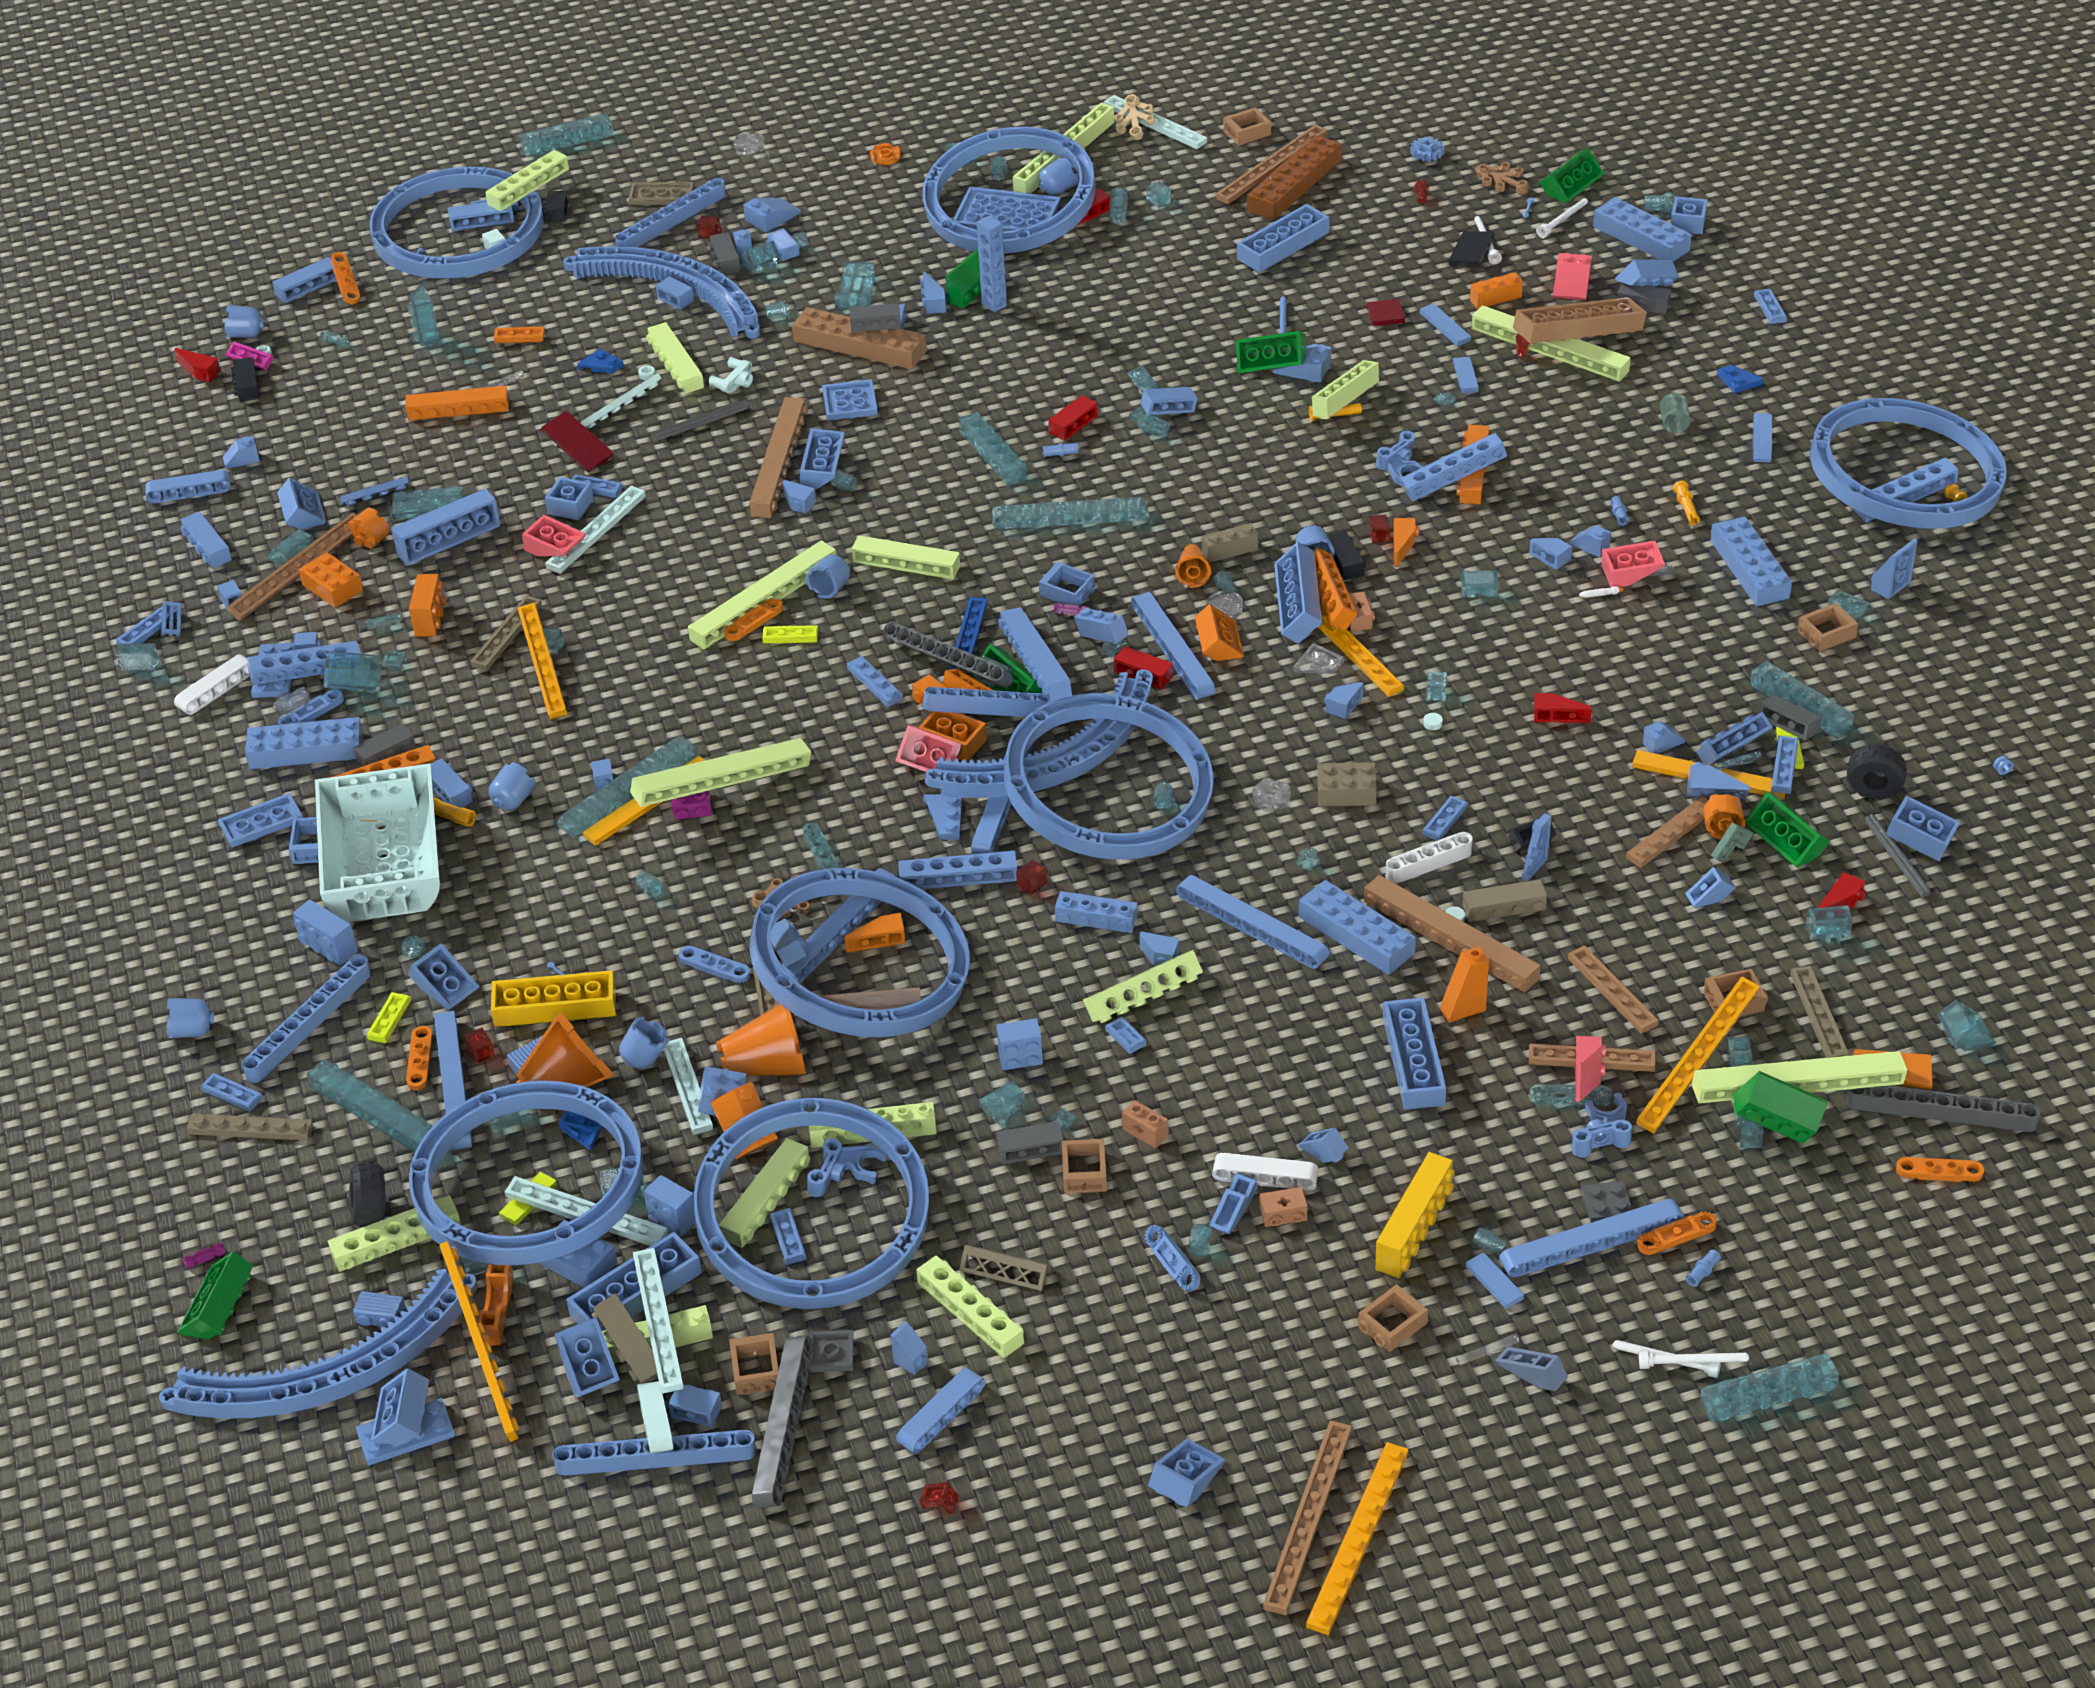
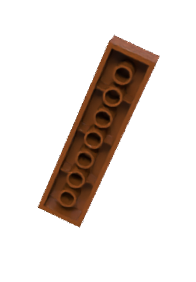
(1294, 177)

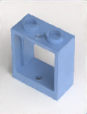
(1059, 572)
(303, 852)

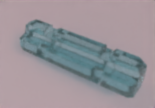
(334, 338)
(383, 621)

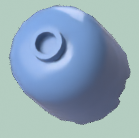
(1057, 177)
(243, 322)
(1315, 537)
(828, 576)
(511, 787)
(188, 1018)
(643, 1043)

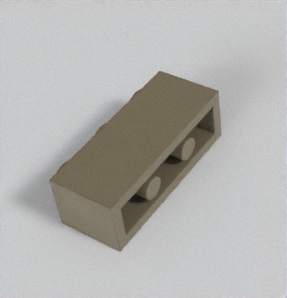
(1230, 542)

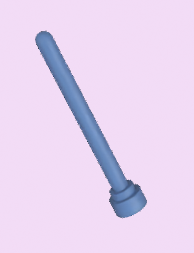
(1283, 311)

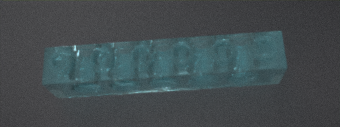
(565, 134)
(993, 449)
(1776, 682)
(1739, 1054)
(1769, 1387)

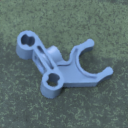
(1398, 457)
(1603, 1128)
(839, 1159)

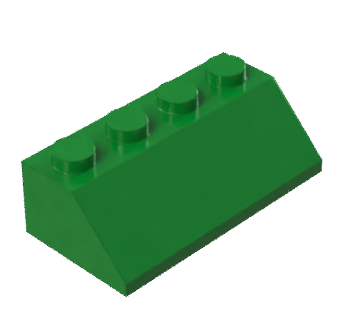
(1572, 176)
(964, 281)
(1271, 351)
(1022, 679)
(1786, 830)
(1779, 1107)
(216, 1297)

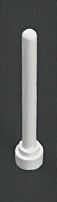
(1545, 229)
(1494, 255)
(1648, 1359)
(1711, 1369)

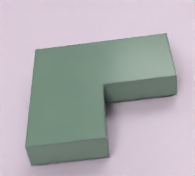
(1734, 836)

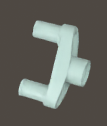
(738, 377)

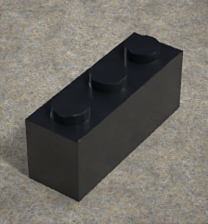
(245, 379)
(1347, 555)

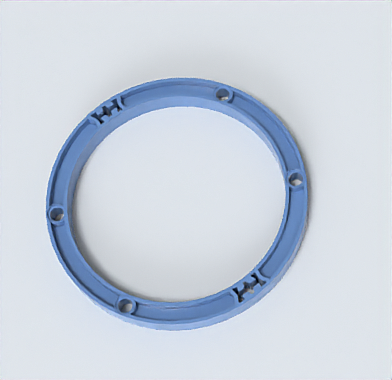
(1005, 139)
(460, 265)
(1891, 509)
(1094, 842)
(841, 1017)
(545, 1244)
(797, 1292)

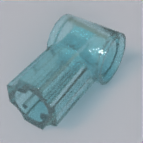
(1660, 202)

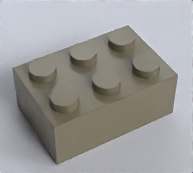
(1346, 784)

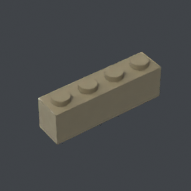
(1504, 900)
(627, 1337)

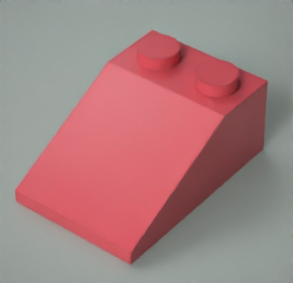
(1572, 276)
(550, 537)
(1631, 563)
(924, 748)
(1588, 1065)

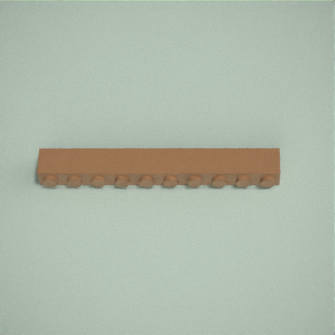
(778, 457)
(1450, 931)

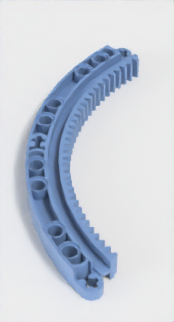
(706, 282)
(1050, 766)
(329, 1379)

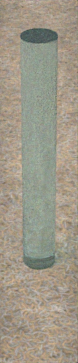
(1737, 760)

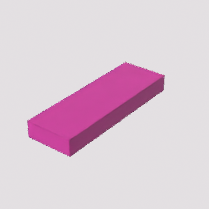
(239, 351)

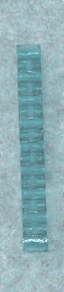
(1070, 513)
(618, 790)

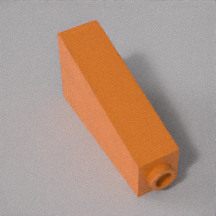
(1467, 987)
(1918, 1069)

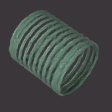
(1684, 411)

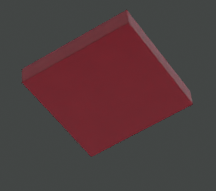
(1385, 312)

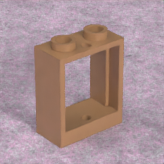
(1233, 123)
(1844, 632)
(1715, 985)
(1075, 1181)
(1410, 1307)
(752, 1347)

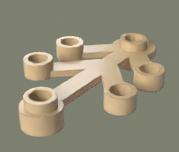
(1131, 103)

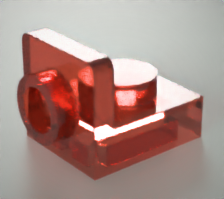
(939, 1496)

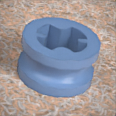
(2003, 765)

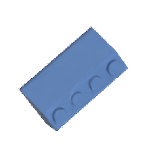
(821, 457)

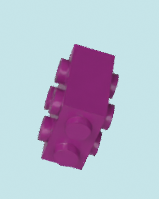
(692, 806)

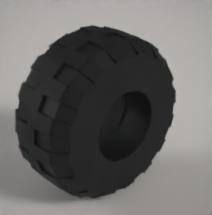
(1876, 771)
(366, 1194)

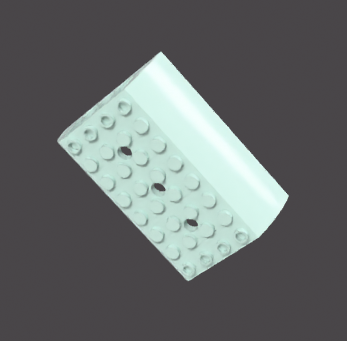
(351, 874)

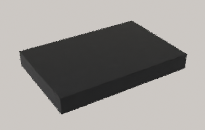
(1471, 248)

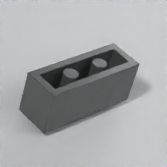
(724, 253)
(1647, 297)
(875, 317)
(1790, 717)
(386, 745)
(1030, 1142)

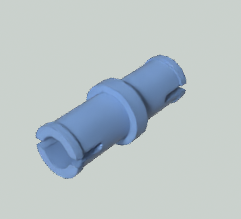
(1061, 449)
(1619, 510)
(1703, 1268)

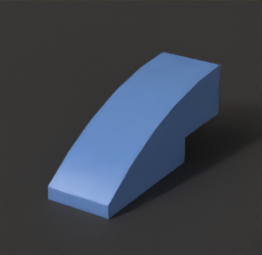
(1762, 437)
(1234, 1203)

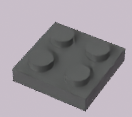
(1605, 1200)
(832, 1351)

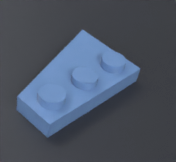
(946, 815)
(1538, 847)

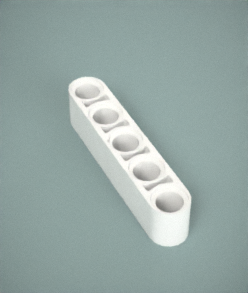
(213, 685)
(1429, 857)
(1266, 1171)

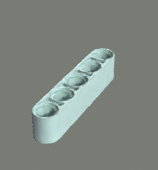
(655, 1417)

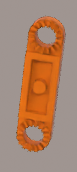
(345, 278)
(753, 619)
(419, 1058)
(1939, 1169)
(1676, 1233)

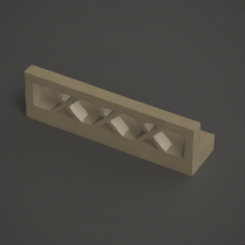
(1008, 1259)

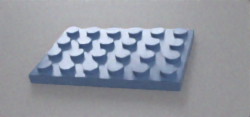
(1010, 208)

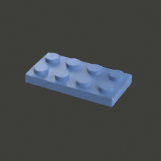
(272, 689)
(259, 820)
(435, 1428)

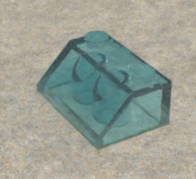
(423, 317)
(352, 671)

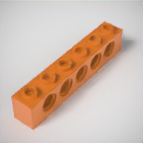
(1333, 591)
(411, 758)

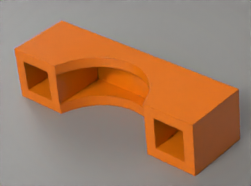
(498, 1292)

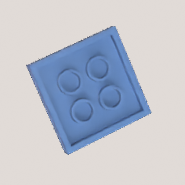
(849, 400)

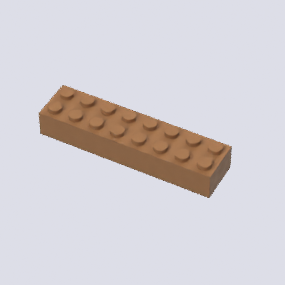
(1579, 320)
(834, 333)

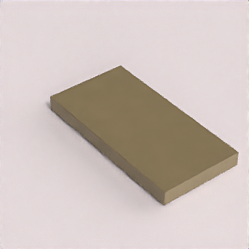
(658, 192)

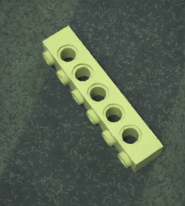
(527, 180)
(1185, 962)
(908, 1119)
(384, 1236)
(970, 1306)

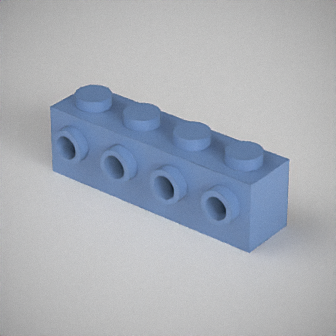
(1734, 739)
(1096, 912)

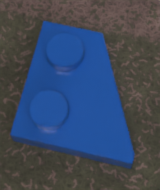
(601, 362)
(1738, 379)
(580, 1128)

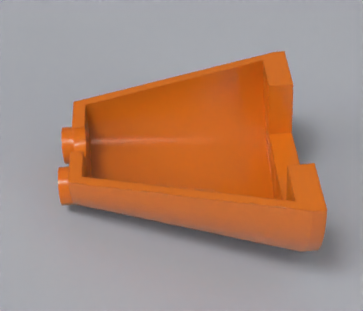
(764, 1046)
(563, 1058)

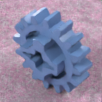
(1427, 149)

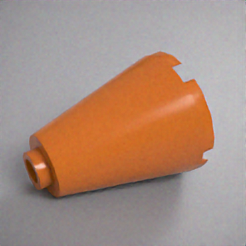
(1193, 567)

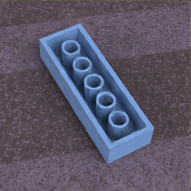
(1642, 230)
(1283, 238)
(446, 527)
(1751, 561)
(1298, 593)
(303, 742)
(1357, 927)
(1414, 1053)
(676, 1267)

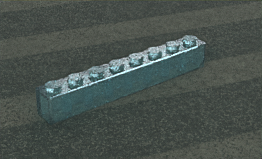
(368, 1104)

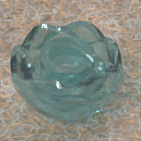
(413, 946)

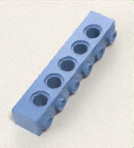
(991, 263)
(1453, 467)
(1918, 483)
(294, 663)
(959, 870)

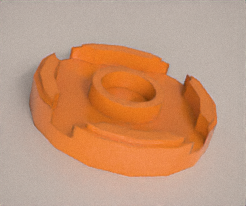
(885, 154)

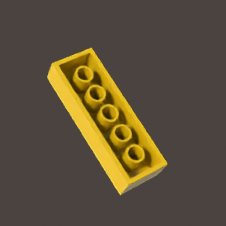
(544, 997)
(1414, 1215)

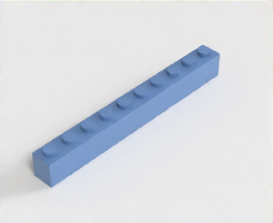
(1035, 654)

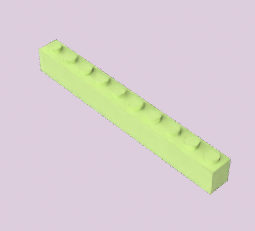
(1082, 133)
(1570, 350)
(775, 585)
(720, 772)
(1808, 1075)

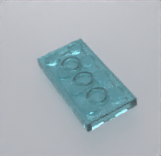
(418, 502)

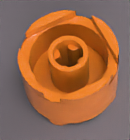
(368, 528)
(1721, 812)

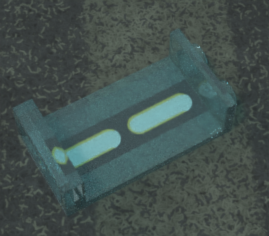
(855, 285)

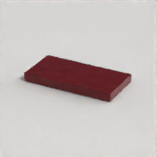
(577, 441)

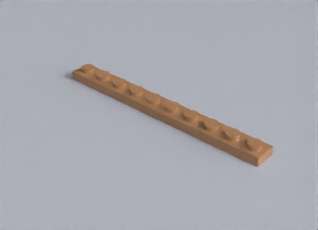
(1267, 166)
(290, 570)
(1307, 1518)

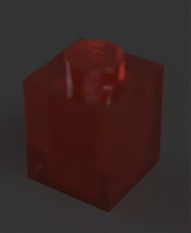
(708, 226)
(1379, 528)
(1031, 877)
(479, 1045)

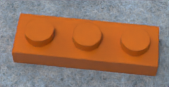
(519, 334)

